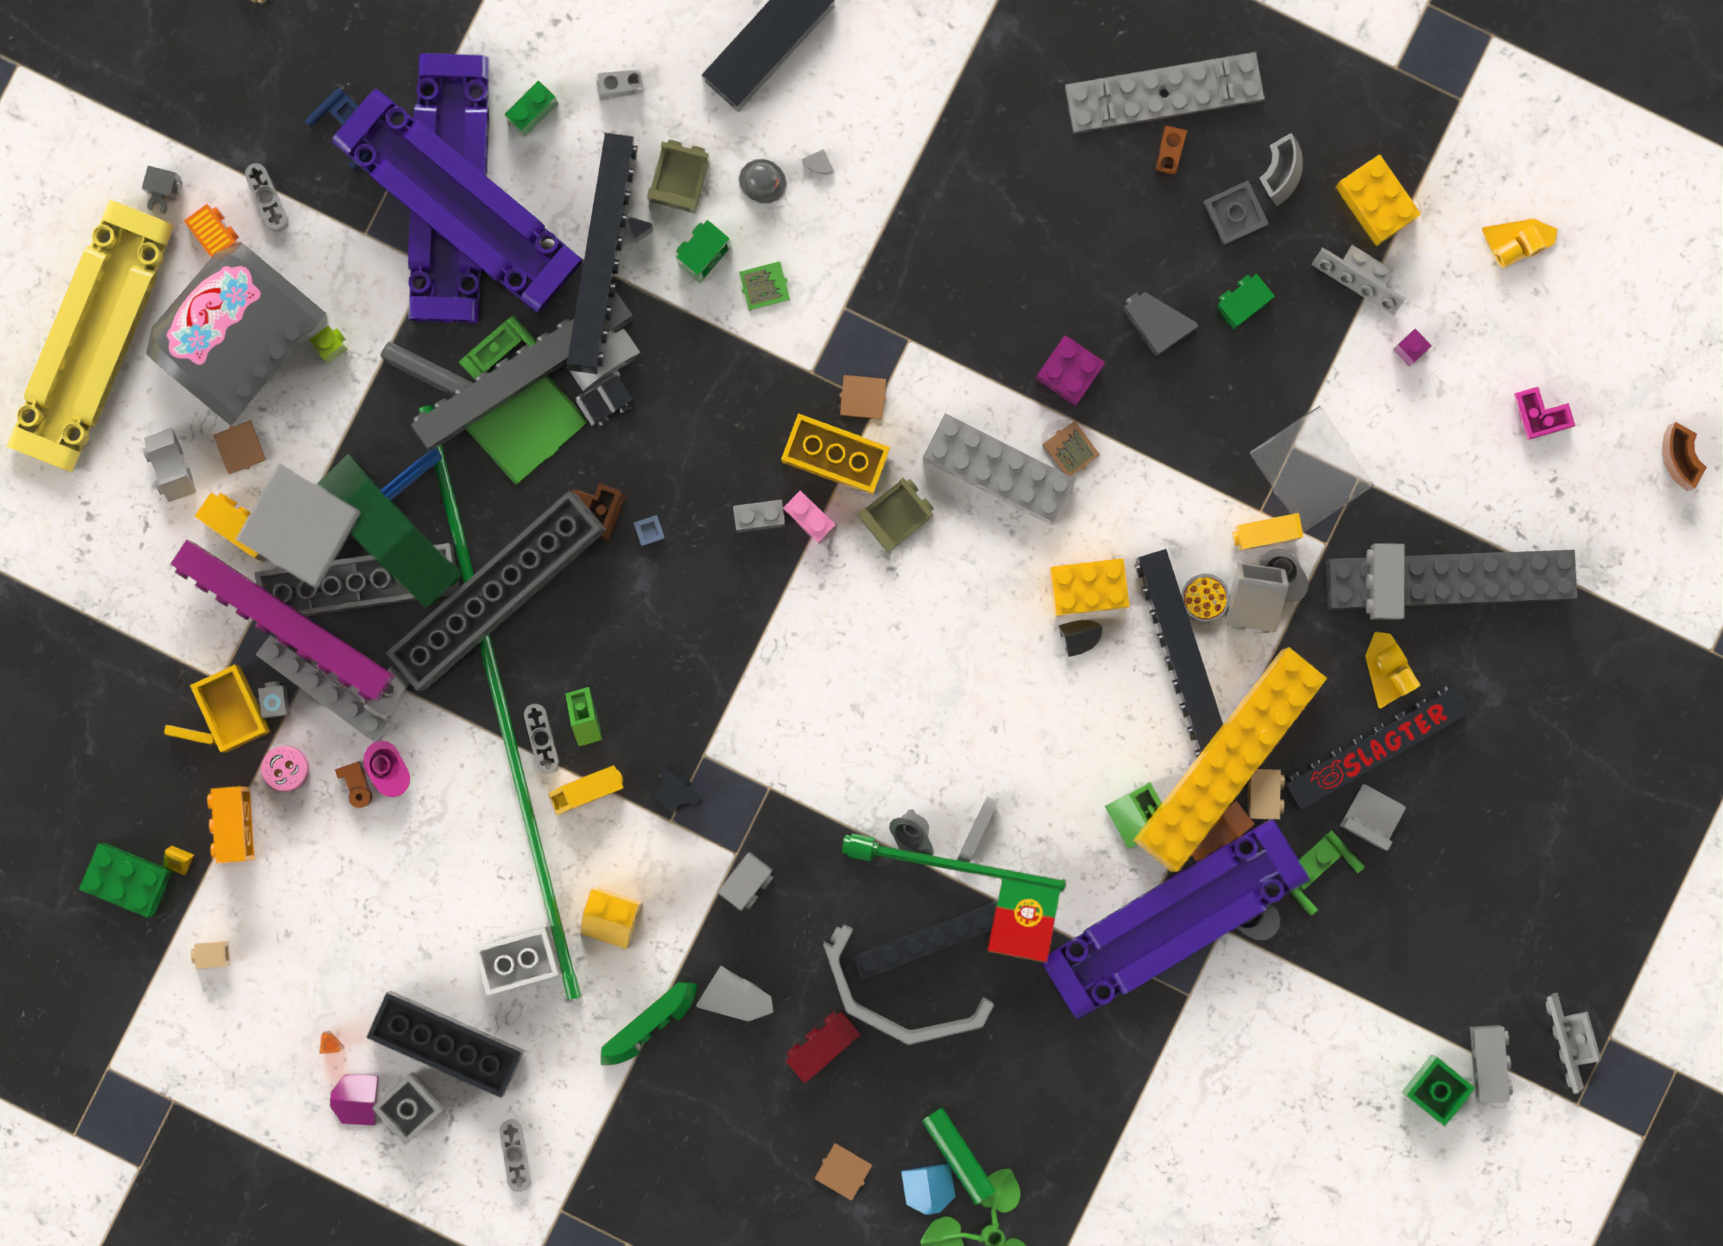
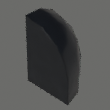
(1080, 636)

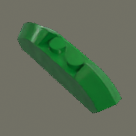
(673, 1002)

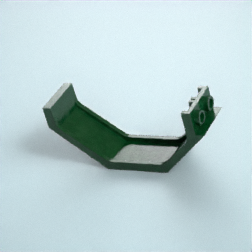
(391, 535)

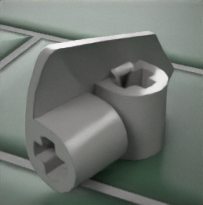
(735, 997)

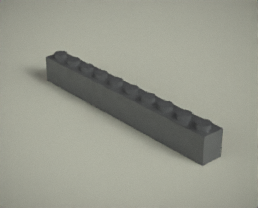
(505, 382)

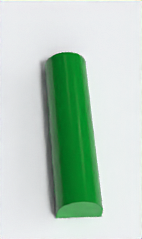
(959, 1156)

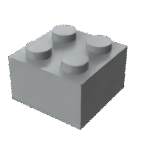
(745, 881)
(408, 1108)

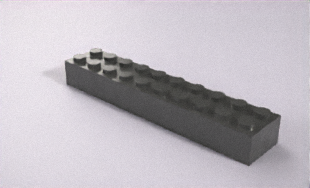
(1462, 579)
(496, 591)

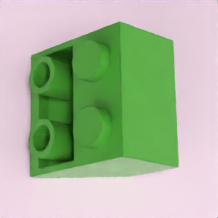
(1133, 812)

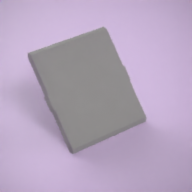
(298, 525)

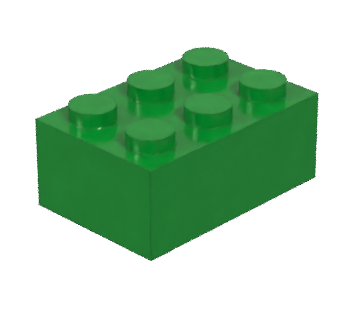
(126, 880)

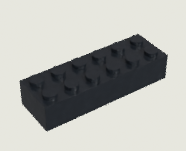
(445, 1044)

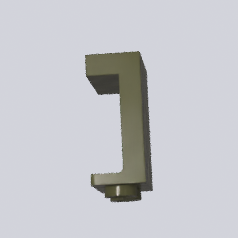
(679, 176)
(896, 514)

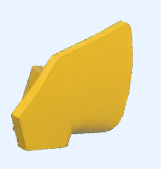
(1518, 239)
(1389, 669)

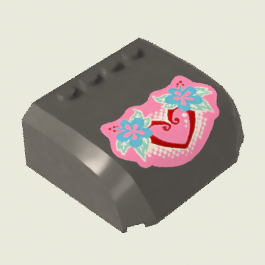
(231, 330)

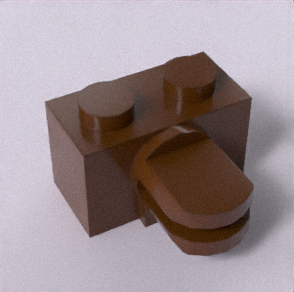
(604, 505)

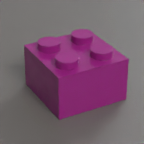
(1070, 370)

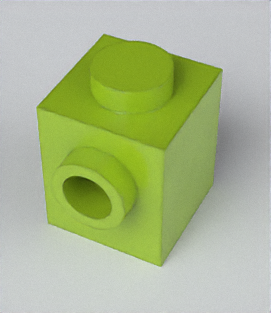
(329, 343)

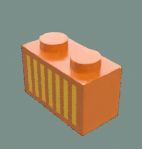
(210, 230)

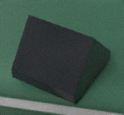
(640, 228)

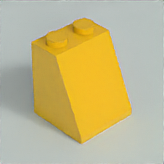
(610, 917)

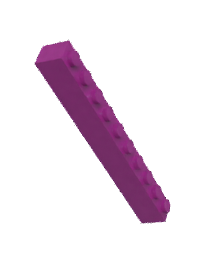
(283, 620)

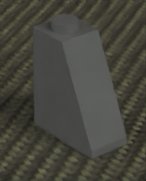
(1157, 322)

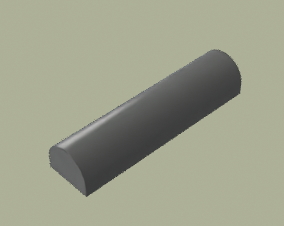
(422, 369)

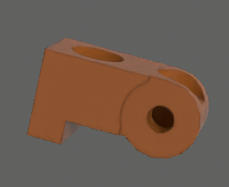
(1170, 149)
(357, 783)

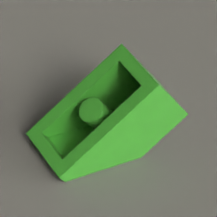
(583, 716)

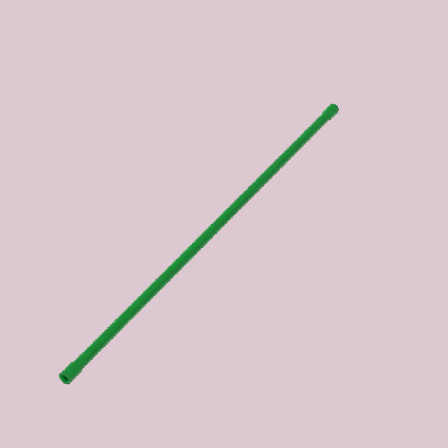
(569, 978)

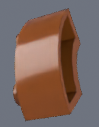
(1680, 456)
(1225, 830)

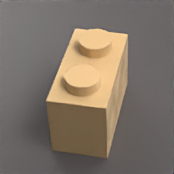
(1264, 794)

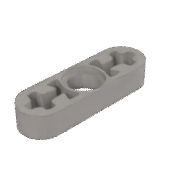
(265, 178)
(551, 754)
(977, 829)
(508, 1163)

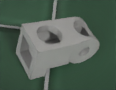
(619, 83)

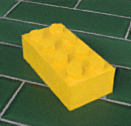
(835, 454)

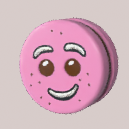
(285, 769)

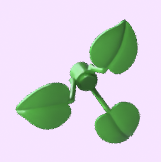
(946, 1230)

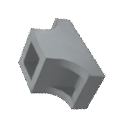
(391, 698)

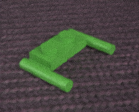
(496, 346)
(1318, 860)

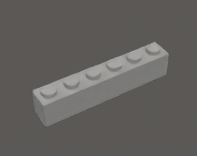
(323, 688)

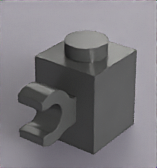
(161, 185)

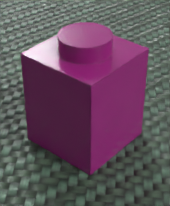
(1412, 347)

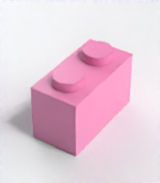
(809, 517)

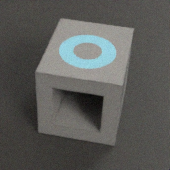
(274, 700)

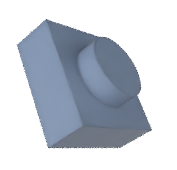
(649, 530)

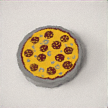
(1205, 597)

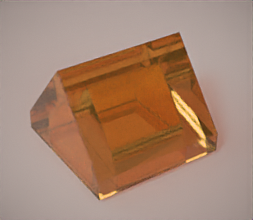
(330, 1043)

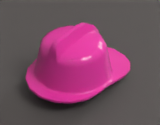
(386, 769)

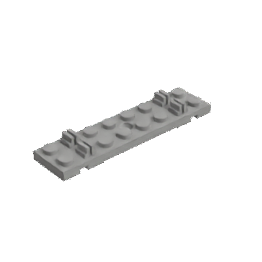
(1190, 88)

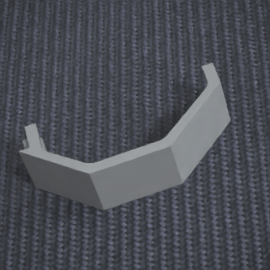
(833, 952)

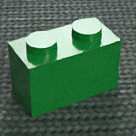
(531, 108)
(1244, 301)

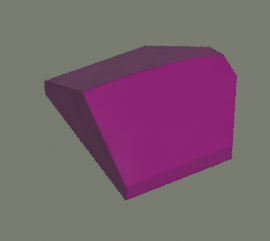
(354, 1099)

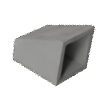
(1257, 597)

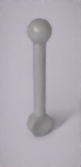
(596, 386)

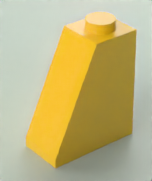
(1268, 532)
(586, 790)

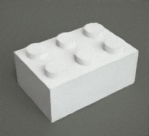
(517, 961)

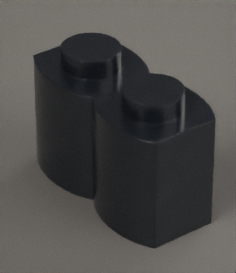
(605, 402)

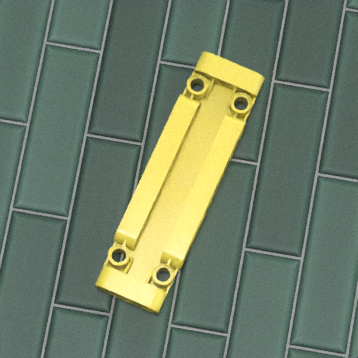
(90, 336)

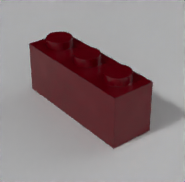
(822, 1045)

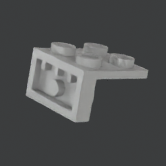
(1373, 817)

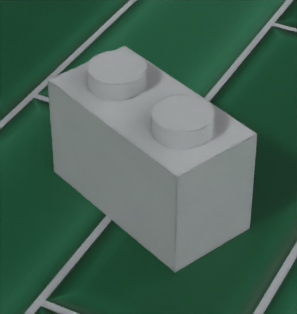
(759, 516)

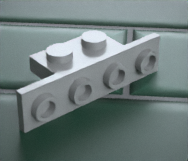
(1361, 275)
(1575, 1039)

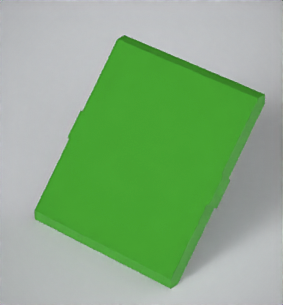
(528, 428)

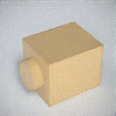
(211, 954)

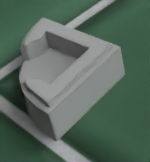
(818, 162)

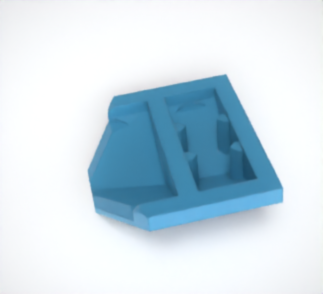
(929, 1188)

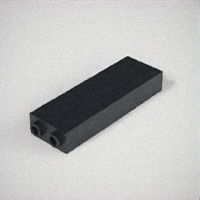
(763, 48)

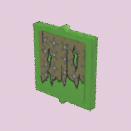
(764, 285)

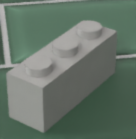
(1385, 581)
(1490, 1064)

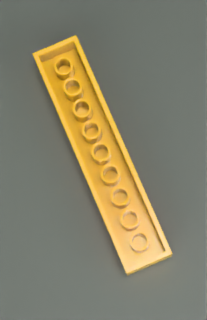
(1230, 759)

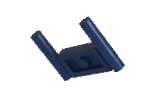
(341, 108)

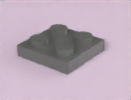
(1236, 213)

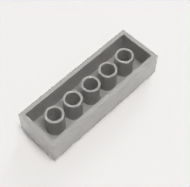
(998, 469)

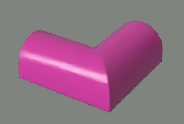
(1536, 419)

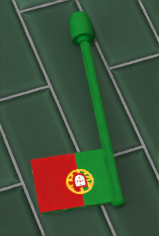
(1024, 904)

